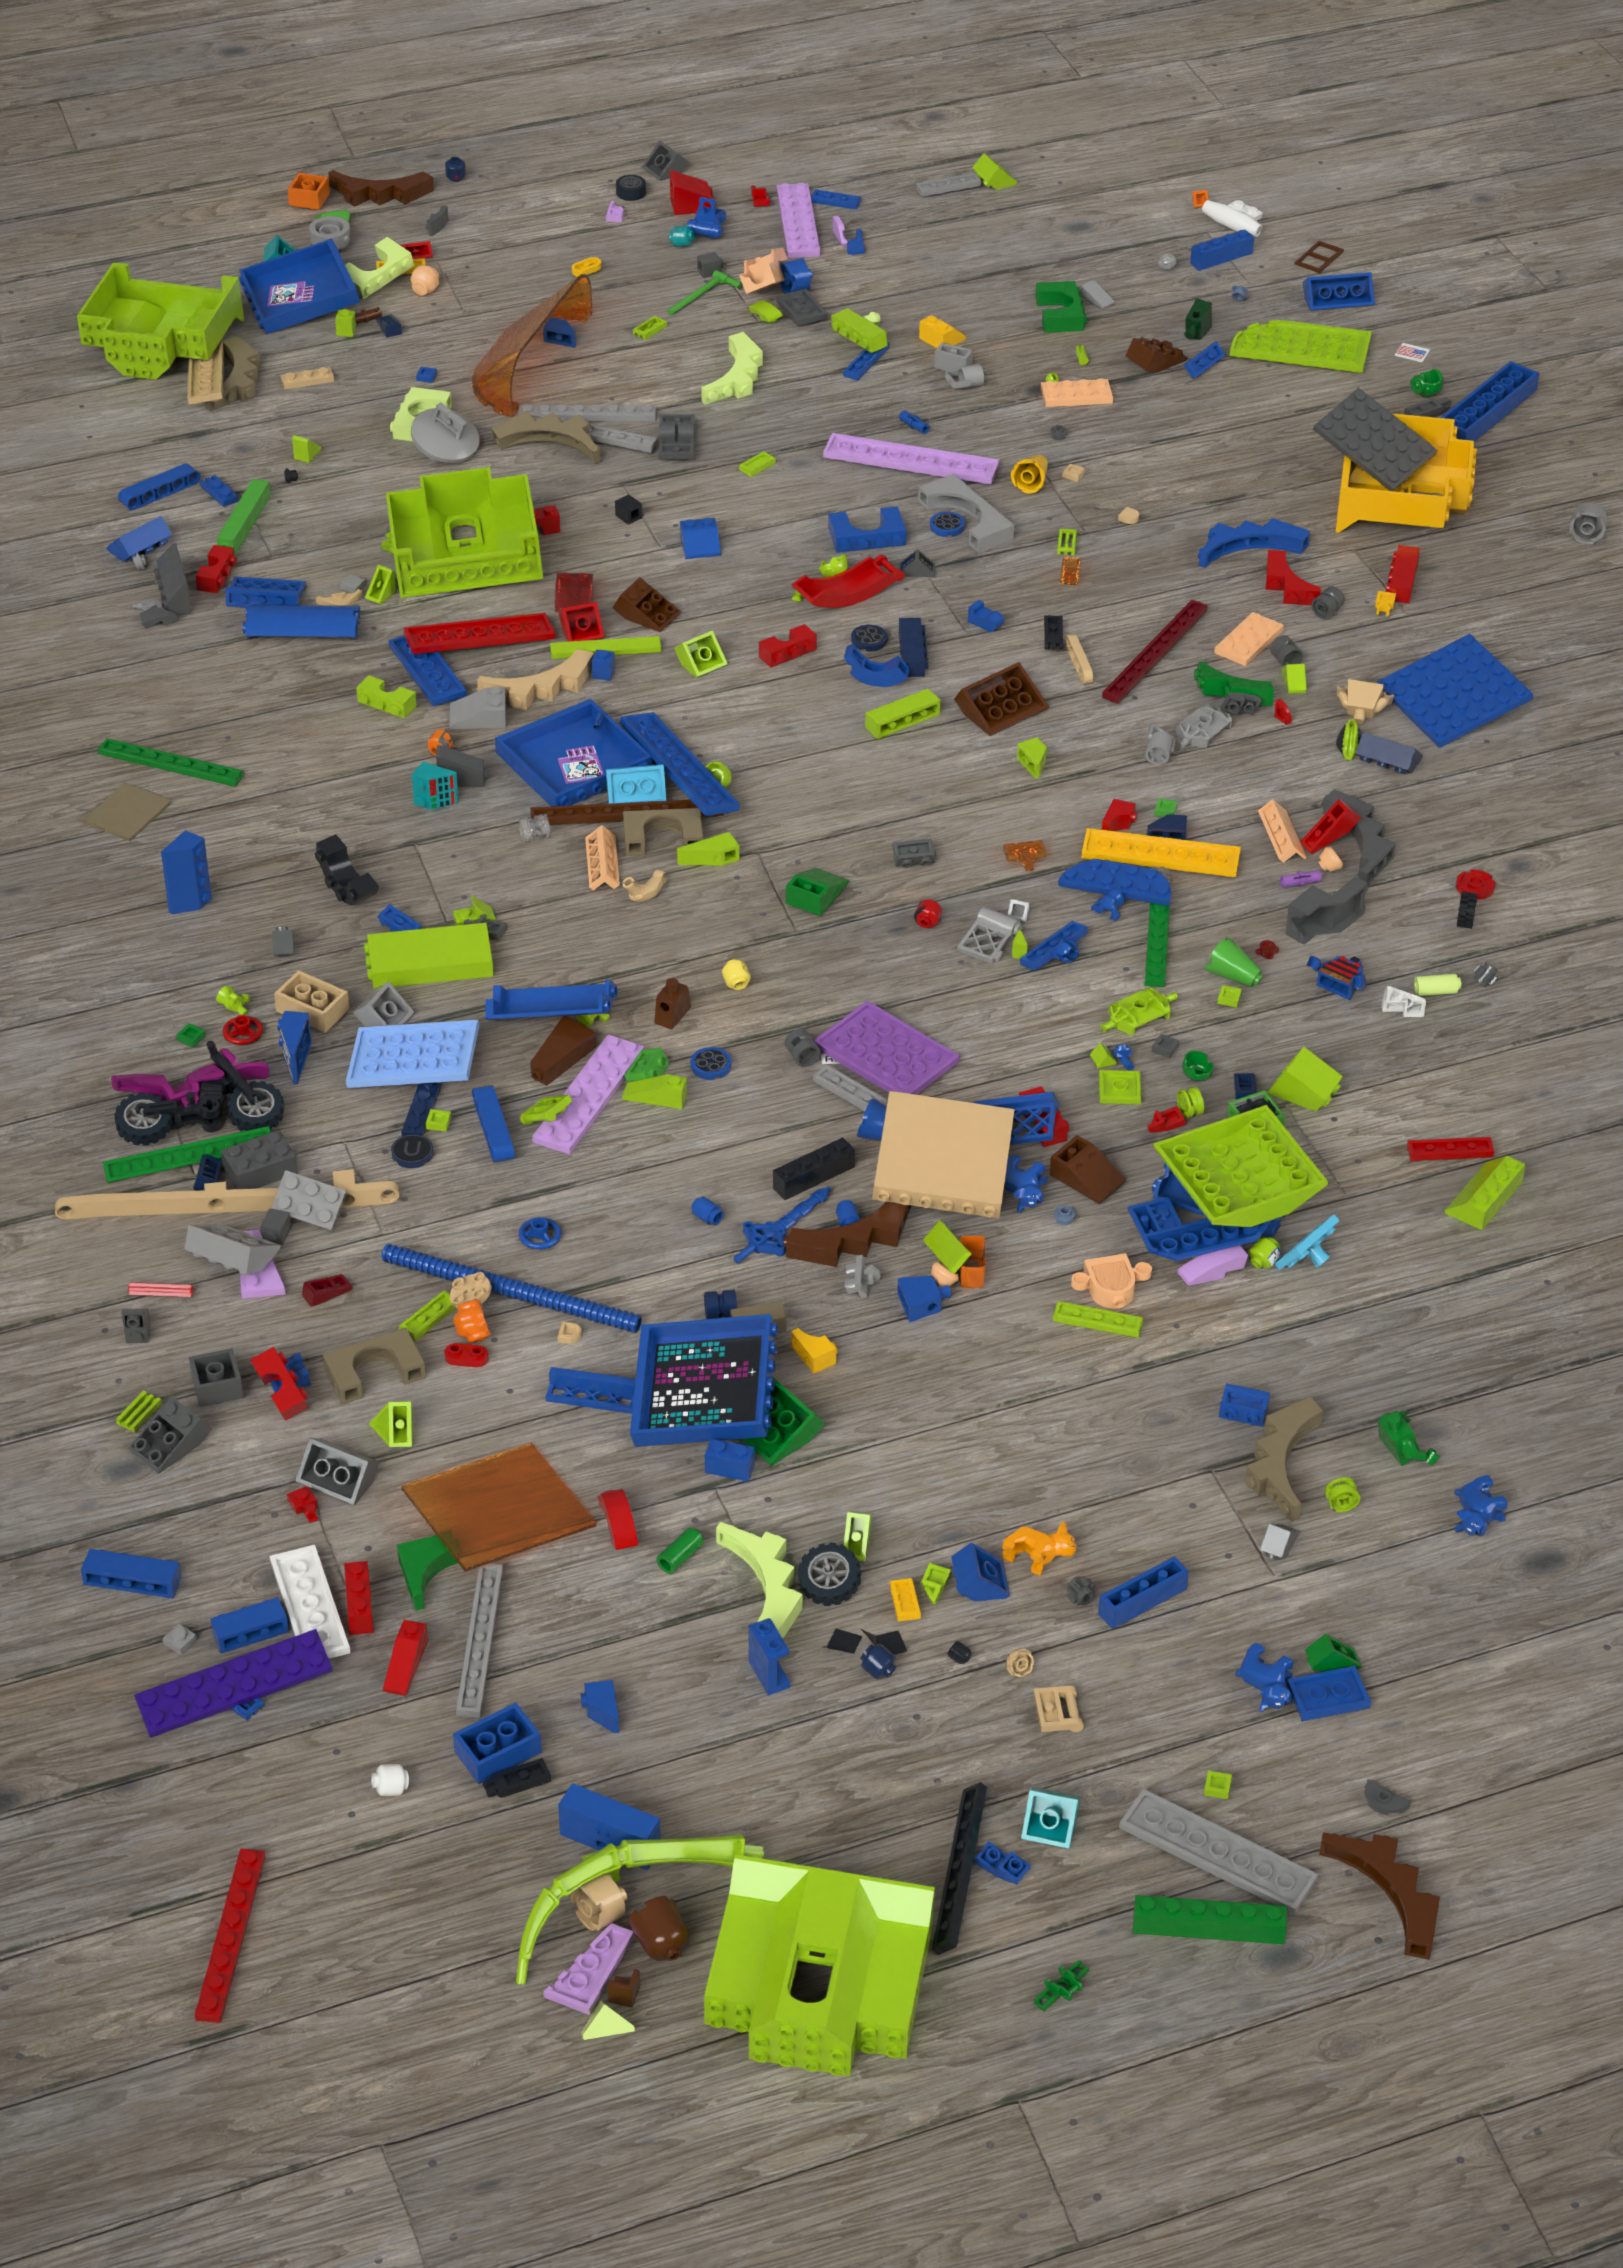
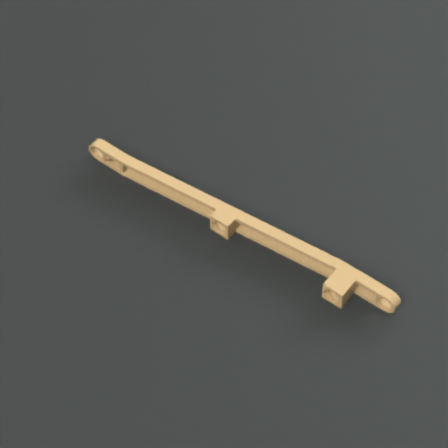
(212, 1199)

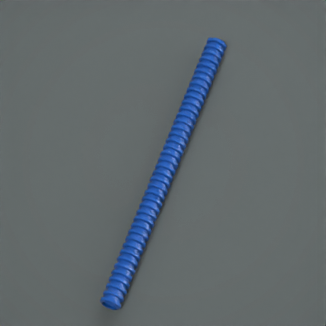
(514, 1288)

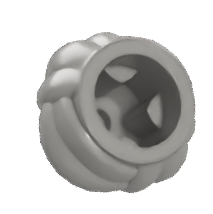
(1167, 262)

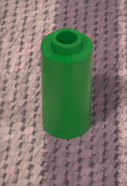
(680, 1550)

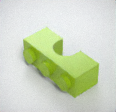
(399, 702)

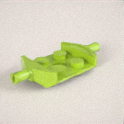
(1127, 1017)

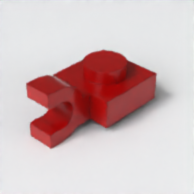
(304, 1501)

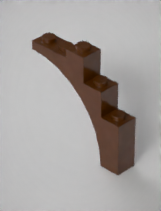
(381, 191)
(1398, 1881)

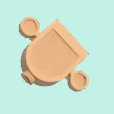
(1111, 1279)

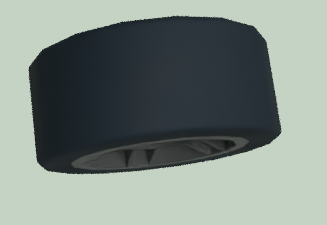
(630, 187)

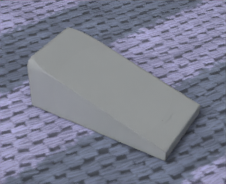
(1096, 295)

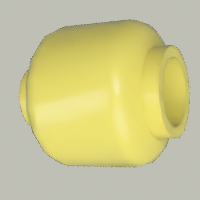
(736, 974)

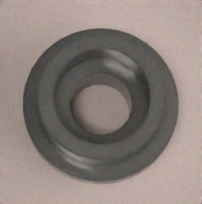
(1058, 432)

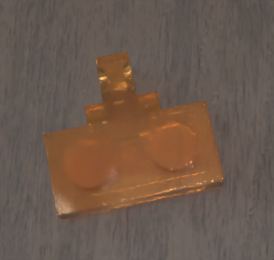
(1025, 852)

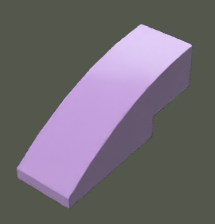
(1213, 1265)

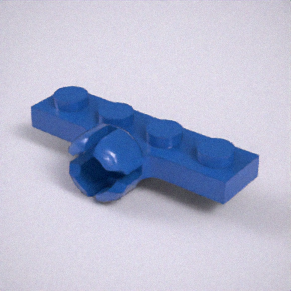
(1059, 945)

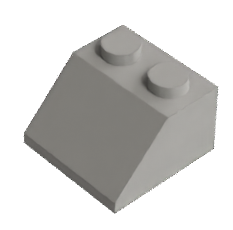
(383, 1008)

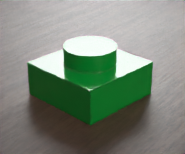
(191, 1035)

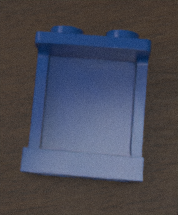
(764, 1651)

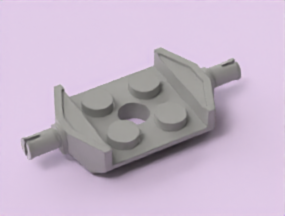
(1198, 732)

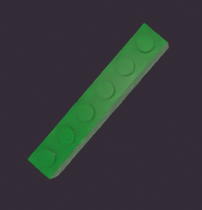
(1209, 1919)

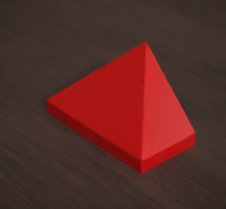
(419, 250)

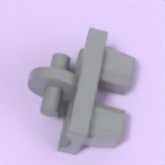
(862, 1276)

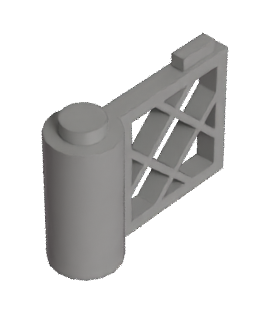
(994, 925)

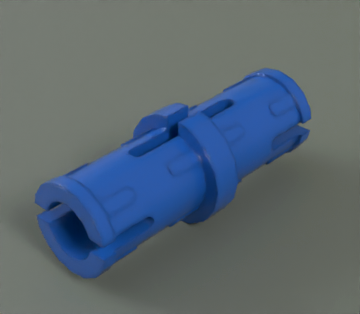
(914, 422)

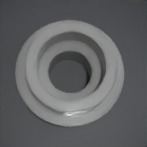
(139, 561)

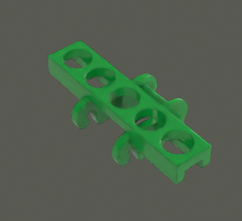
(1059, 1991)

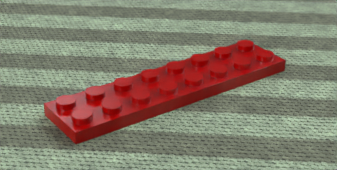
(478, 633)

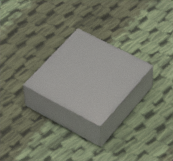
(352, 583)

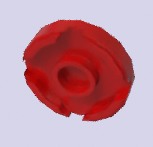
(1476, 882)

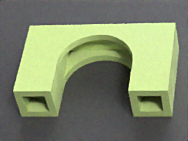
(396, 261)
(416, 402)

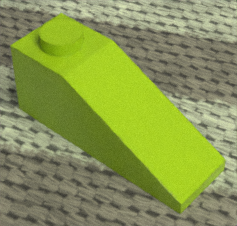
(659, 1090)

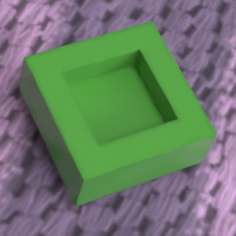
(1165, 807)

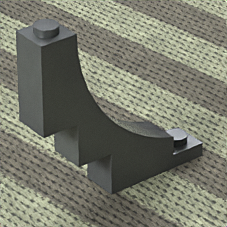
(1368, 833)

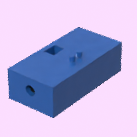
(602, 1821)

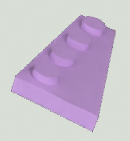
(261, 1283)
(589, 1975)

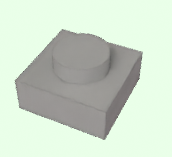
(179, 1639)

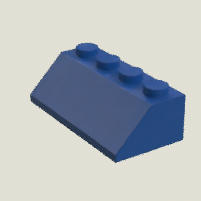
(1339, 291)
(186, 873)

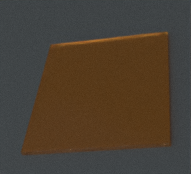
(498, 1506)

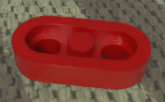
(466, 1355)

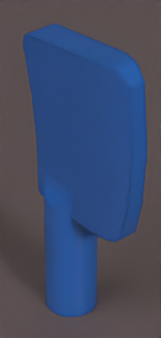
(855, 246)

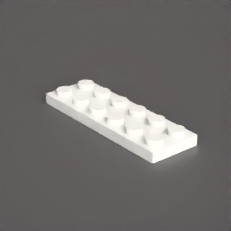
(309, 1598)

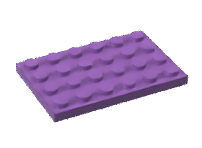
(886, 1050)

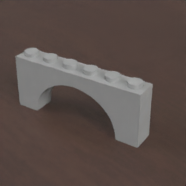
(953, 493)

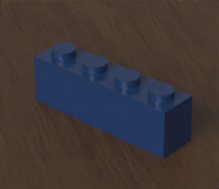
(913, 646)

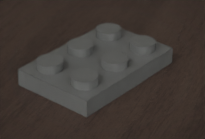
(801, 307)

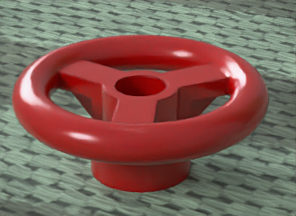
(242, 1027)

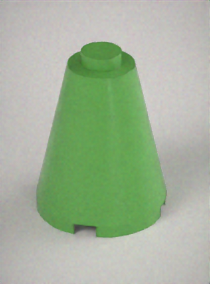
(1233, 964)

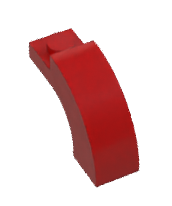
(619, 1518)

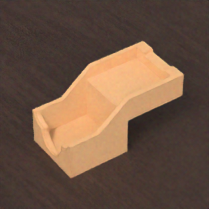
(763, 271)

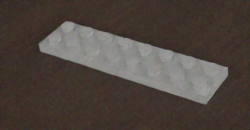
(1218, 1851)

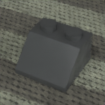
(662, 160)

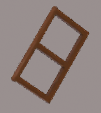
(1339, 251)

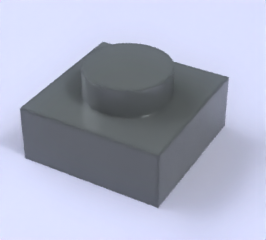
(1165, 1046)

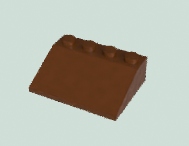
(1001, 700)

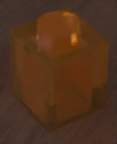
(1070, 571)

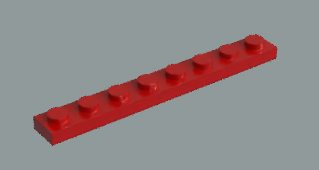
(230, 1936)

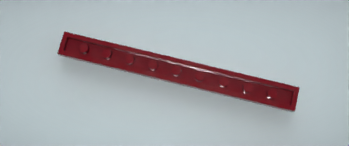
(1154, 651)

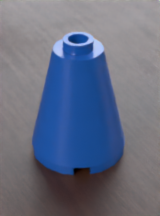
(873, 1121)

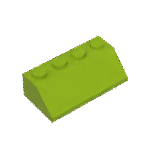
(1487, 1191)

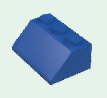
(140, 539)

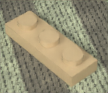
(307, 378)

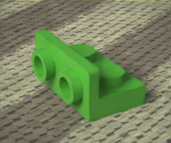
(647, 1064)

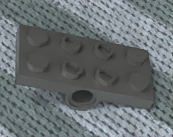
(676, 436)

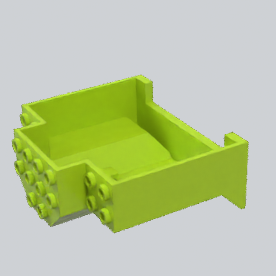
(154, 322)
(504, 526)
(872, 1937)

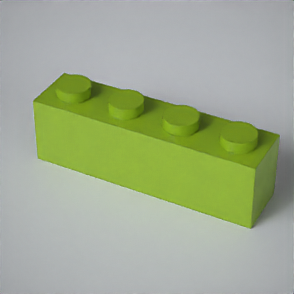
(859, 330)
(902, 713)

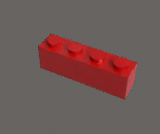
(1403, 573)

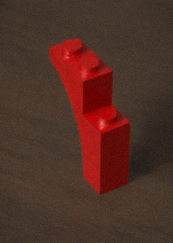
(1282, 578)

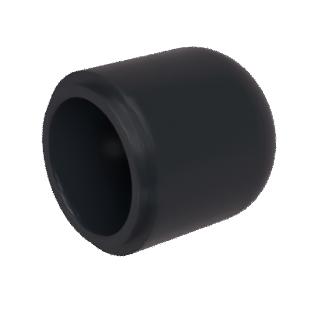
(959, 1653)

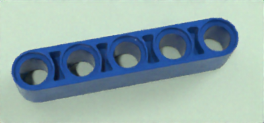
(159, 486)
(493, 1123)

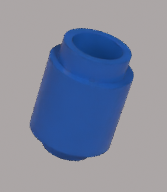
(707, 1211)
(847, 1213)

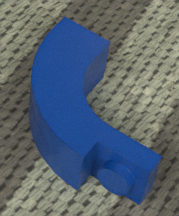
(874, 673)

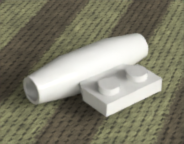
(1235, 216)

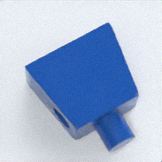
(921, 1296)

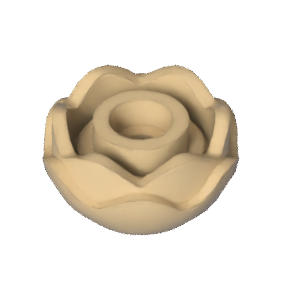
(1026, 1662)

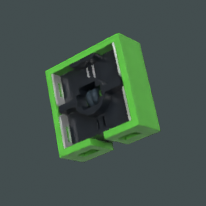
(1252, 1102)

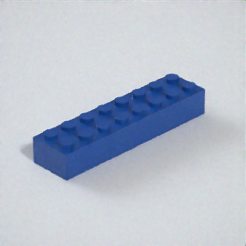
(1492, 400)

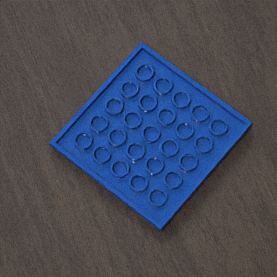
(1455, 690)

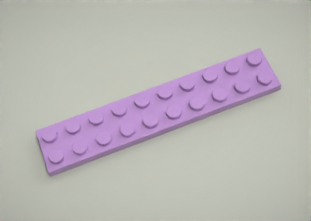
(911, 458)

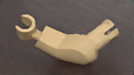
(645, 891)

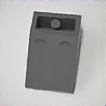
(169, 1436)

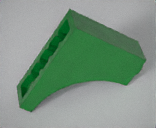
(420, 1563)

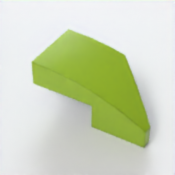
(935, 1581)

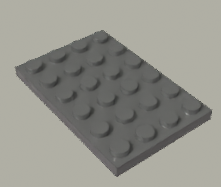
(1375, 439)

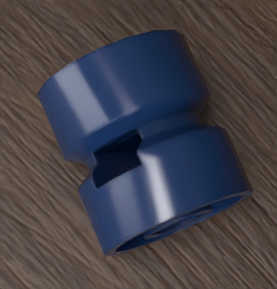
(719, 1304)

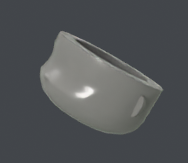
(330, 228)

